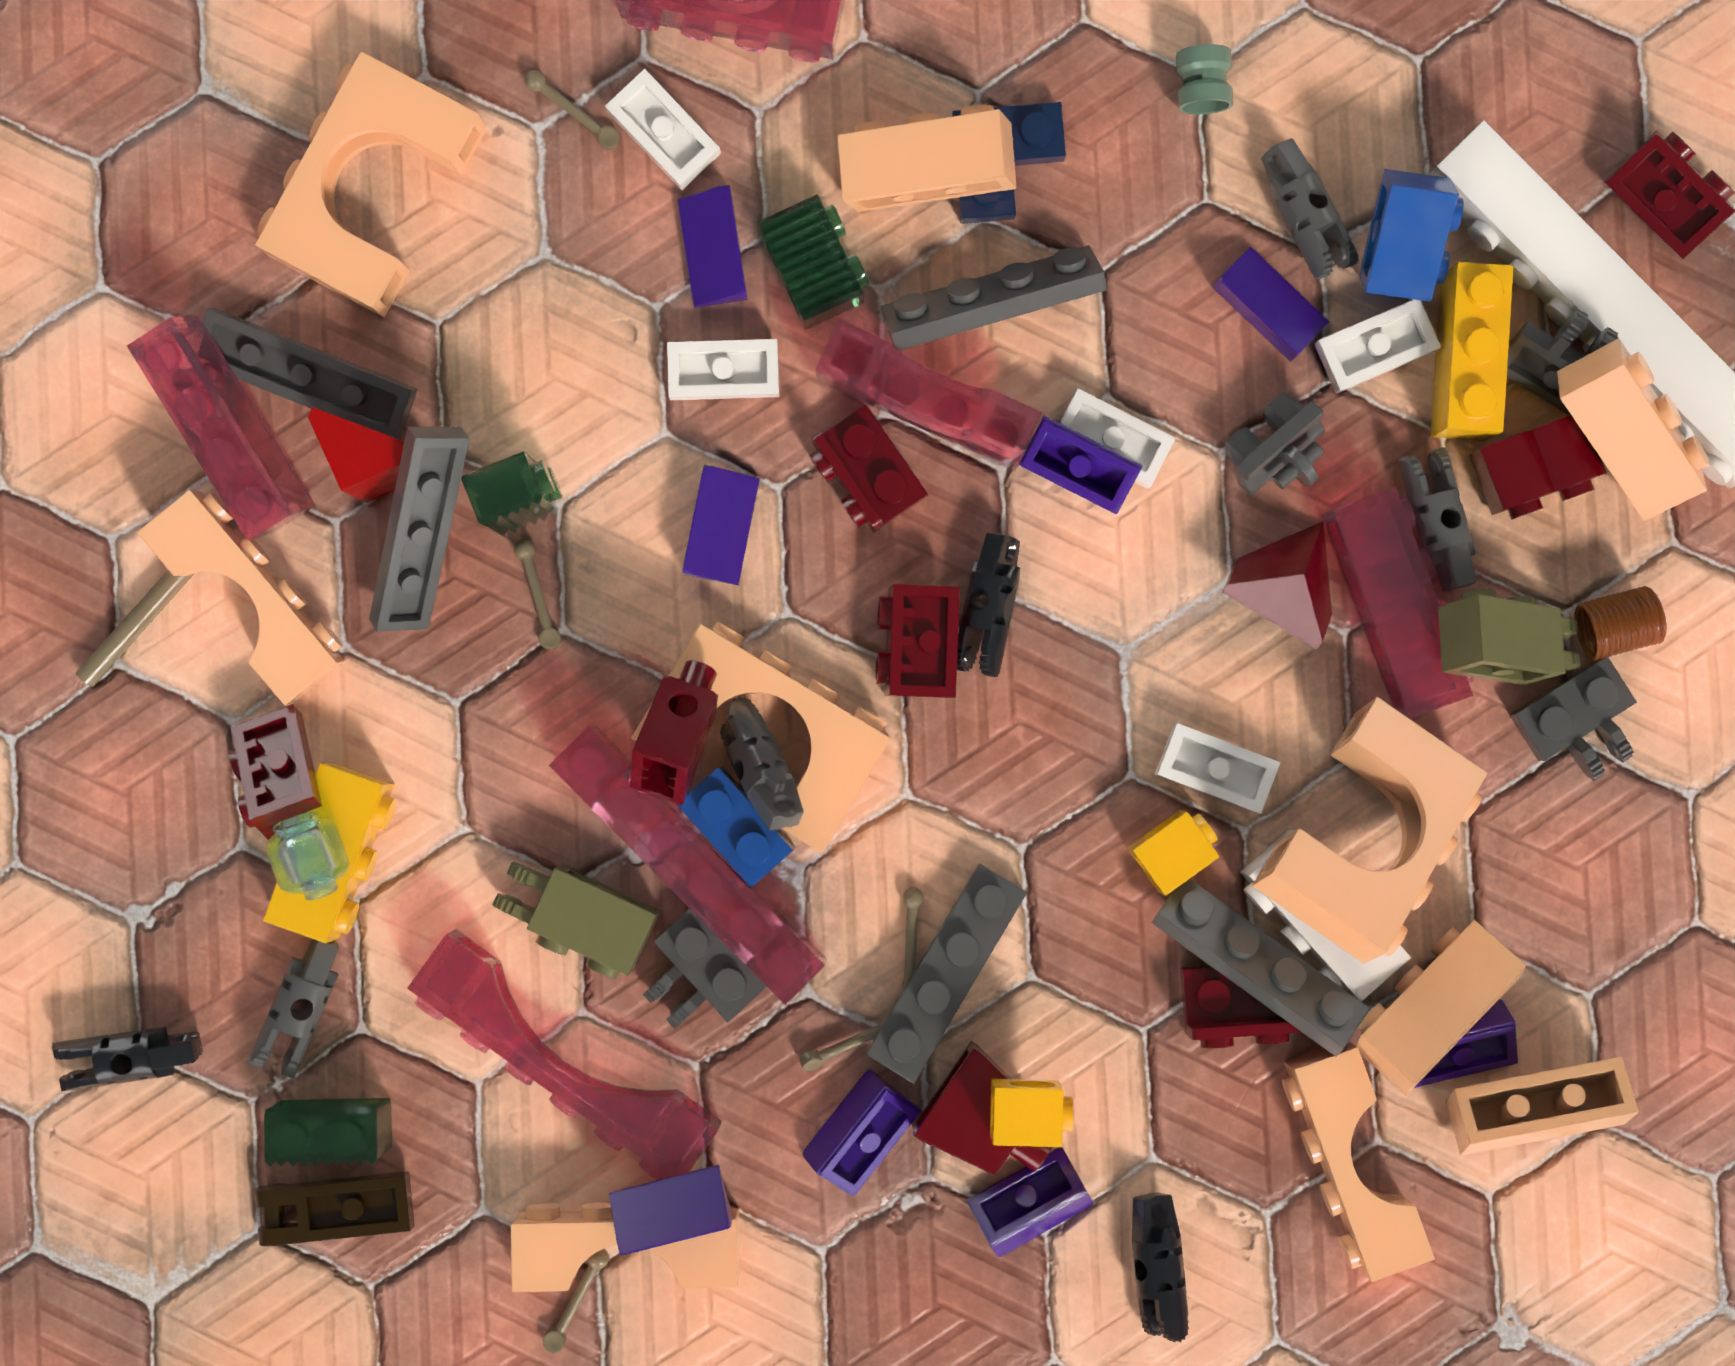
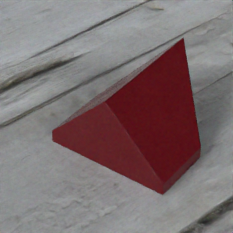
(1287, 584)

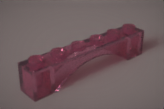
(689, 866)
(472, 991)

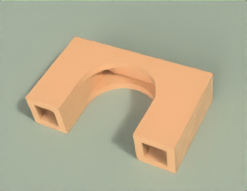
(370, 110)
(841, 743)
(1431, 793)

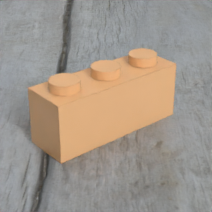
(927, 159)
(1633, 428)
(1437, 1005)
(1541, 1106)

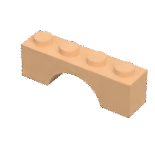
(290, 649)
(1380, 1228)
(554, 1244)

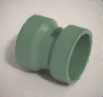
(1204, 79)

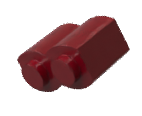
(1535, 465)

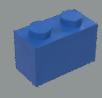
(1410, 235)
(734, 827)

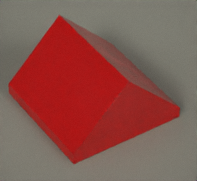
(359, 457)

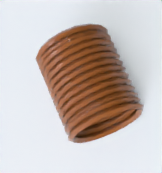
(1620, 622)

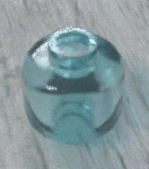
(307, 855)

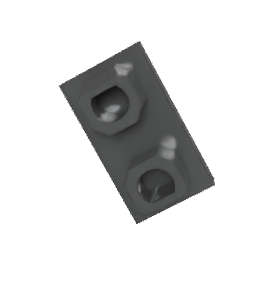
(1285, 453)

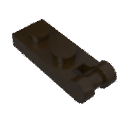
(336, 1208)

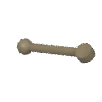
(607, 136)
(549, 637)
(912, 900)
(814, 1059)
(555, 1337)

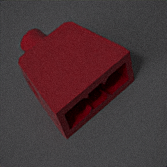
(675, 733)
(960, 1116)

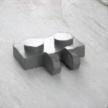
(1538, 356)
(1573, 710)
(708, 965)

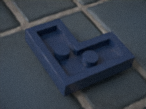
(1036, 140)

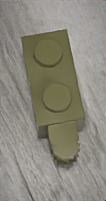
(1504, 638)
(583, 918)

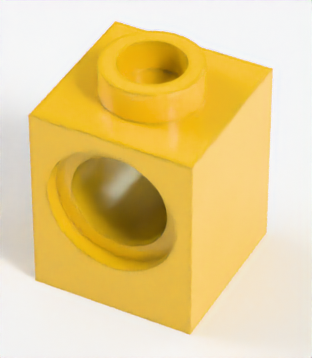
(1175, 850)
(1029, 1113)

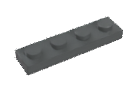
(993, 297)
(310, 375)
(418, 527)
(1261, 966)
(946, 973)

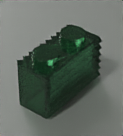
(812, 260)
(512, 493)
(327, 1131)

